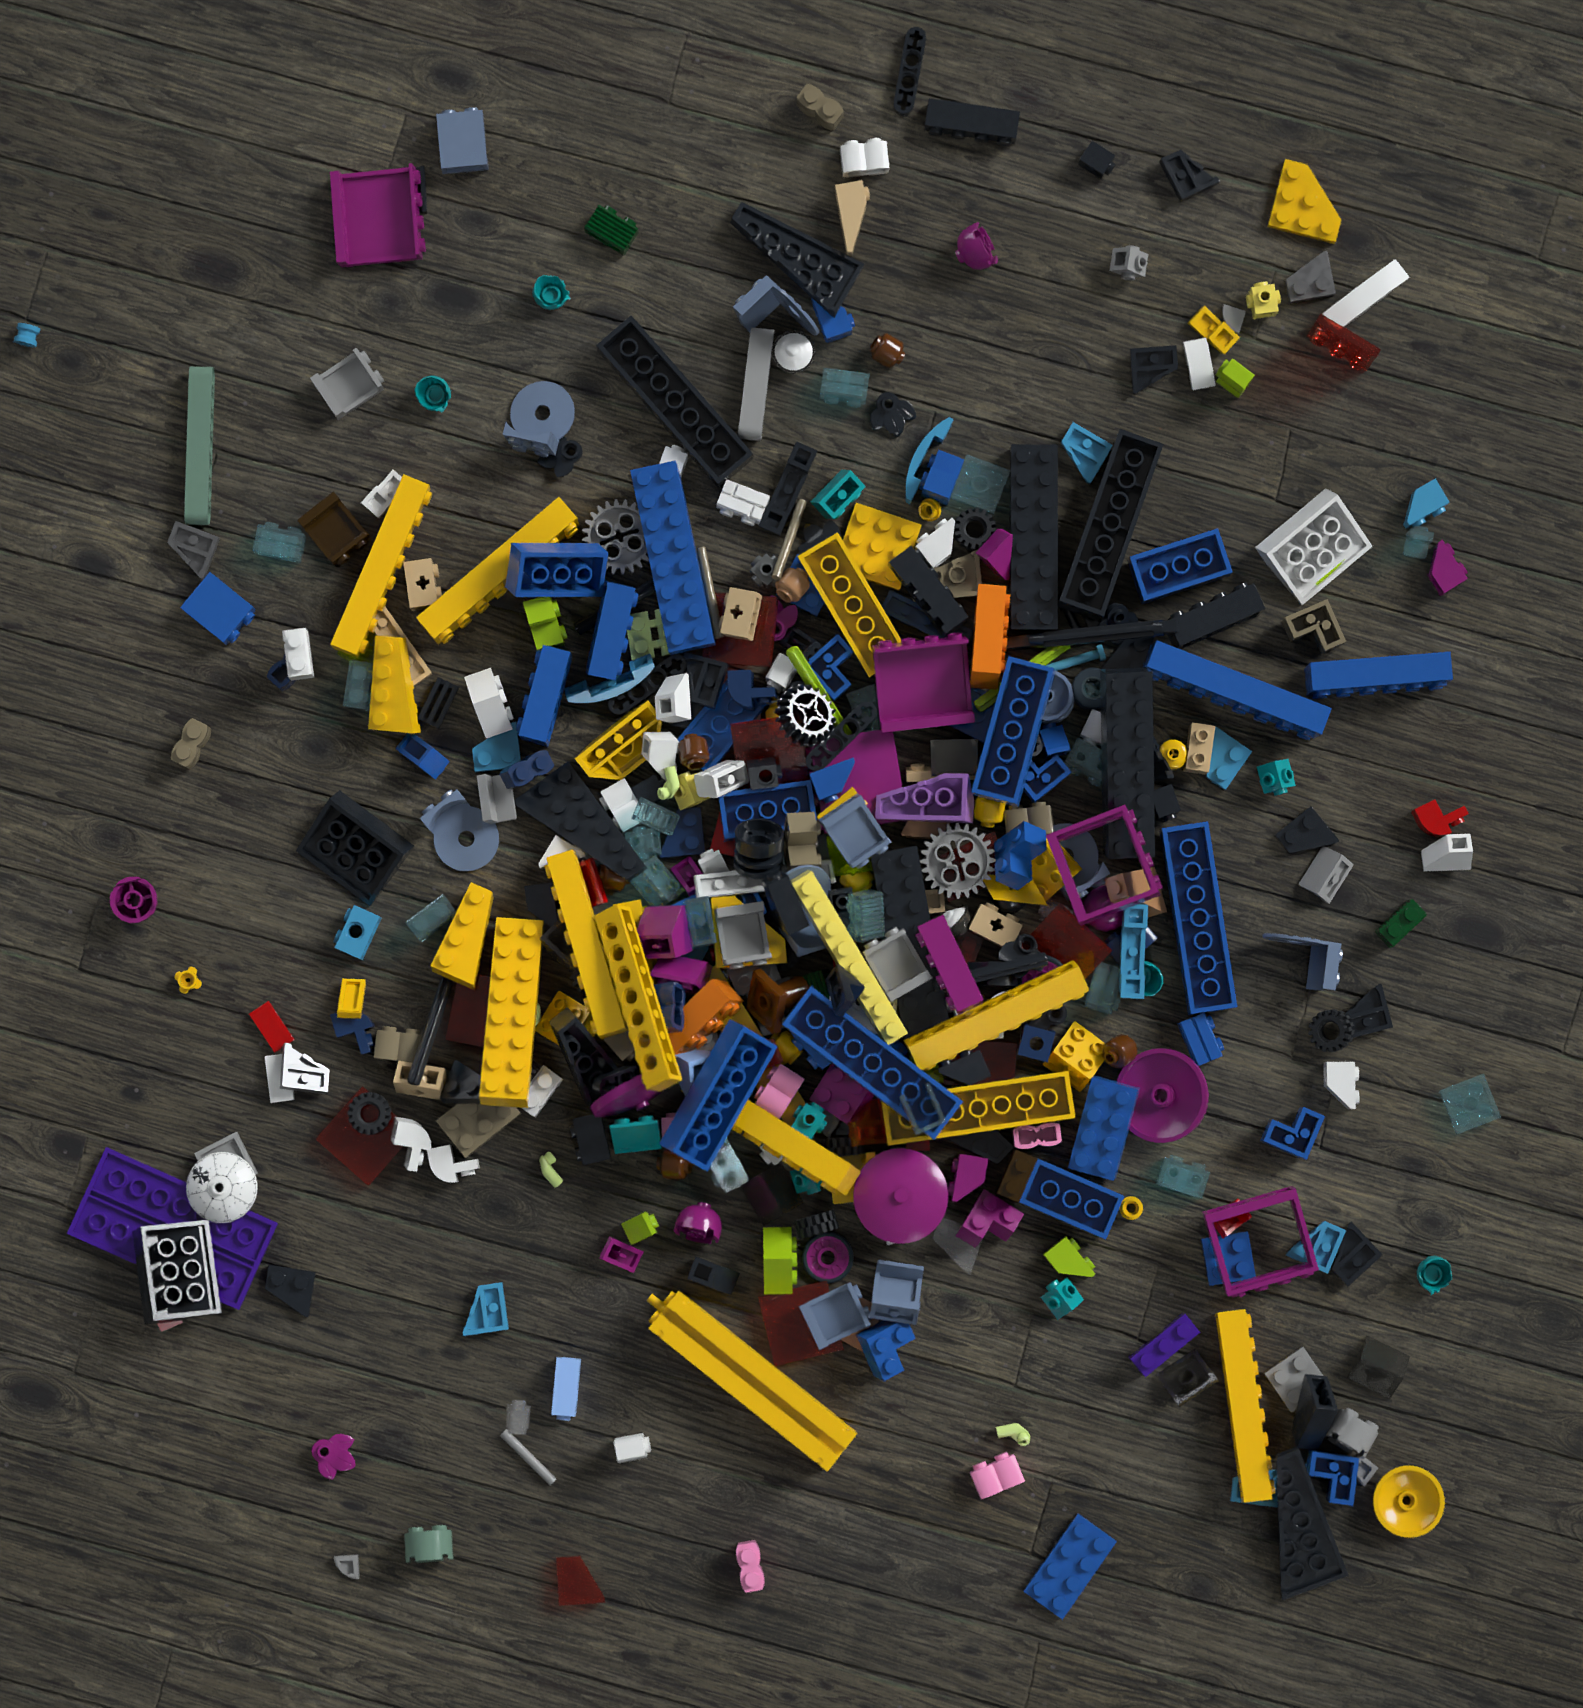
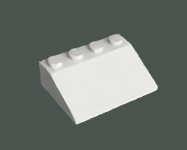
(1313, 545)

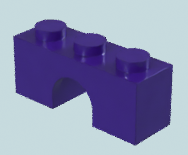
(1164, 1345)

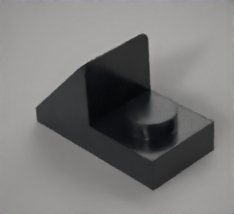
(843, 989)

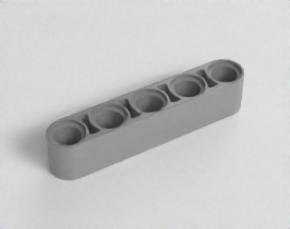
(755, 384)

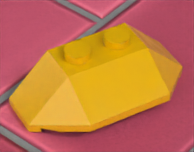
(620, 746)

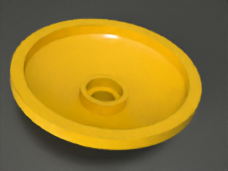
(1425, 1502)

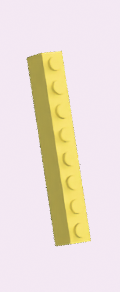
(848, 956)

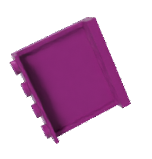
(377, 216)
(922, 682)
(874, 768)

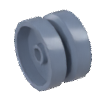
(1061, 702)

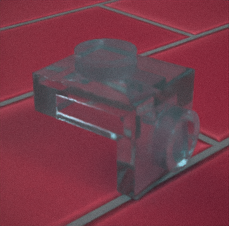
(1417, 542)

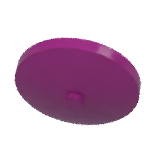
(1170, 1095)
(624, 1098)
(900, 1196)

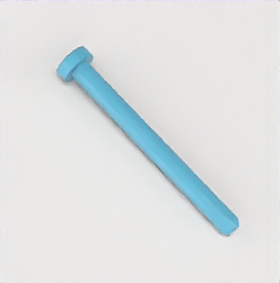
(1079, 659)

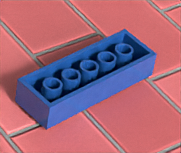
(1378, 673)
(1013, 731)
(718, 1095)

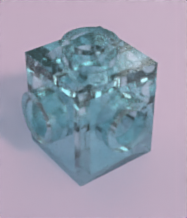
(644, 842)

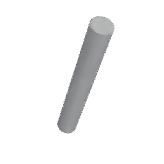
(528, 1457)

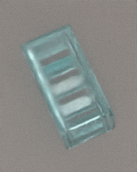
(655, 817)

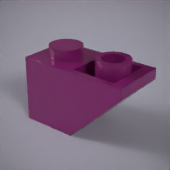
(1444, 569)

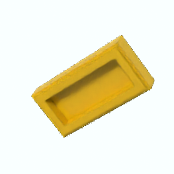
(351, 998)

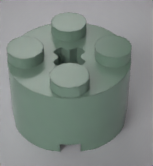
(428, 1545)

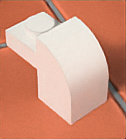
(413, 1135)
(444, 1166)

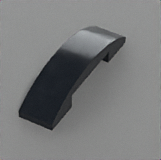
(788, 488)

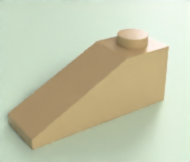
(851, 204)

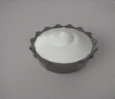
(793, 351)
(957, 920)

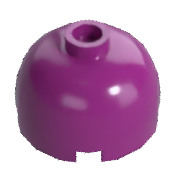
(975, 248)
(1098, 899)
(133, 900)
(699, 1223)

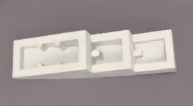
(1367, 294)

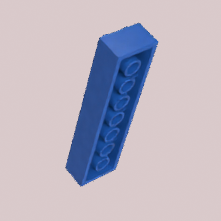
(673, 557)
(1236, 690)
(1198, 918)
(869, 1061)

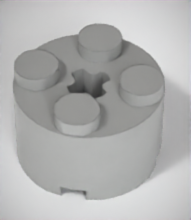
(1352, 1433)

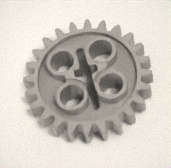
(611, 517)
(977, 854)

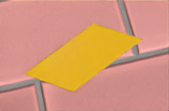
(1026, 894)

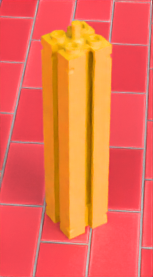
(750, 1378)

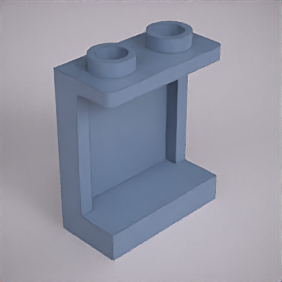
(462, 141)
(855, 831)
(896, 1292)
(835, 1314)

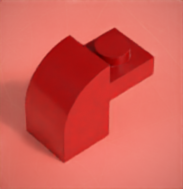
(1433, 822)

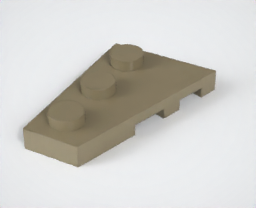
(961, 575)

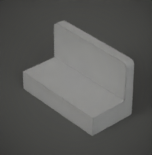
(495, 799)
(1326, 874)

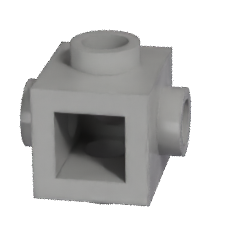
(1129, 262)

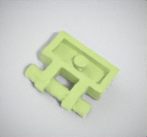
(640, 635)

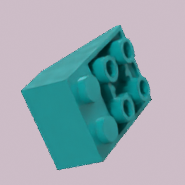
(636, 1136)

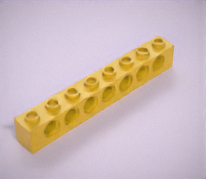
(640, 984)

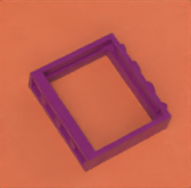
(1137, 839)
(1254, 1203)

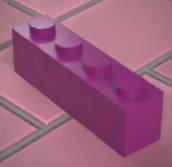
(950, 965)

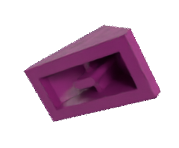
(997, 553)
(684, 873)
(621, 1254)

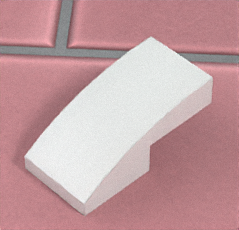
(1199, 363)
(381, 496)

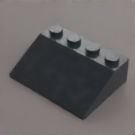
(354, 847)
(176, 1271)

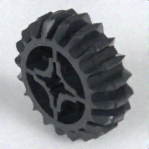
(816, 715)

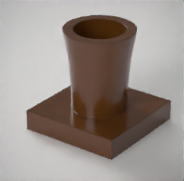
(770, 1000)

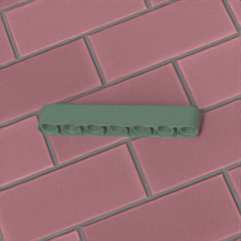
(199, 445)

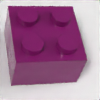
(840, 1094)

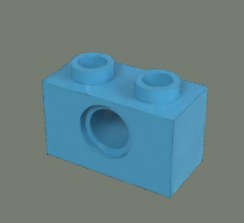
(357, 946)

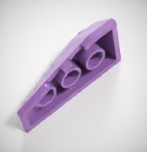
(934, 800)

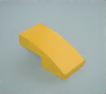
(1215, 331)

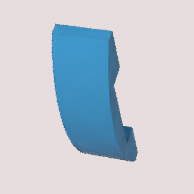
(937, 433)
(610, 688)
(1133, 952)

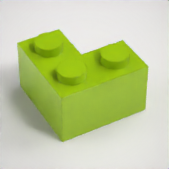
(543, 621)
(779, 1260)

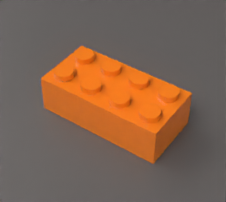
(989, 636)
(705, 1015)

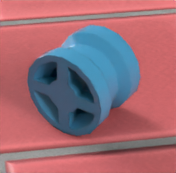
(27, 335)

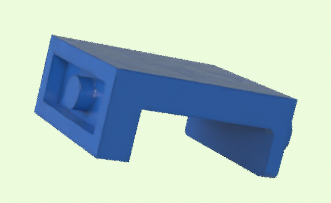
(218, 609)

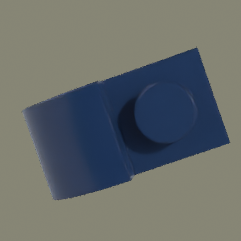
(743, 691)
(349, 1026)

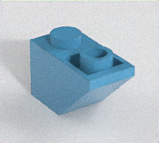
(1425, 501)

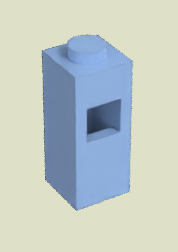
(566, 1388)

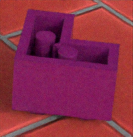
(991, 1215)

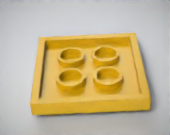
(876, 539)

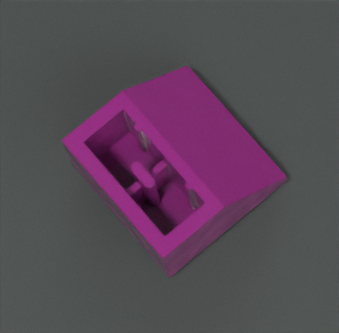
(664, 932)
(688, 972)
(968, 1175)

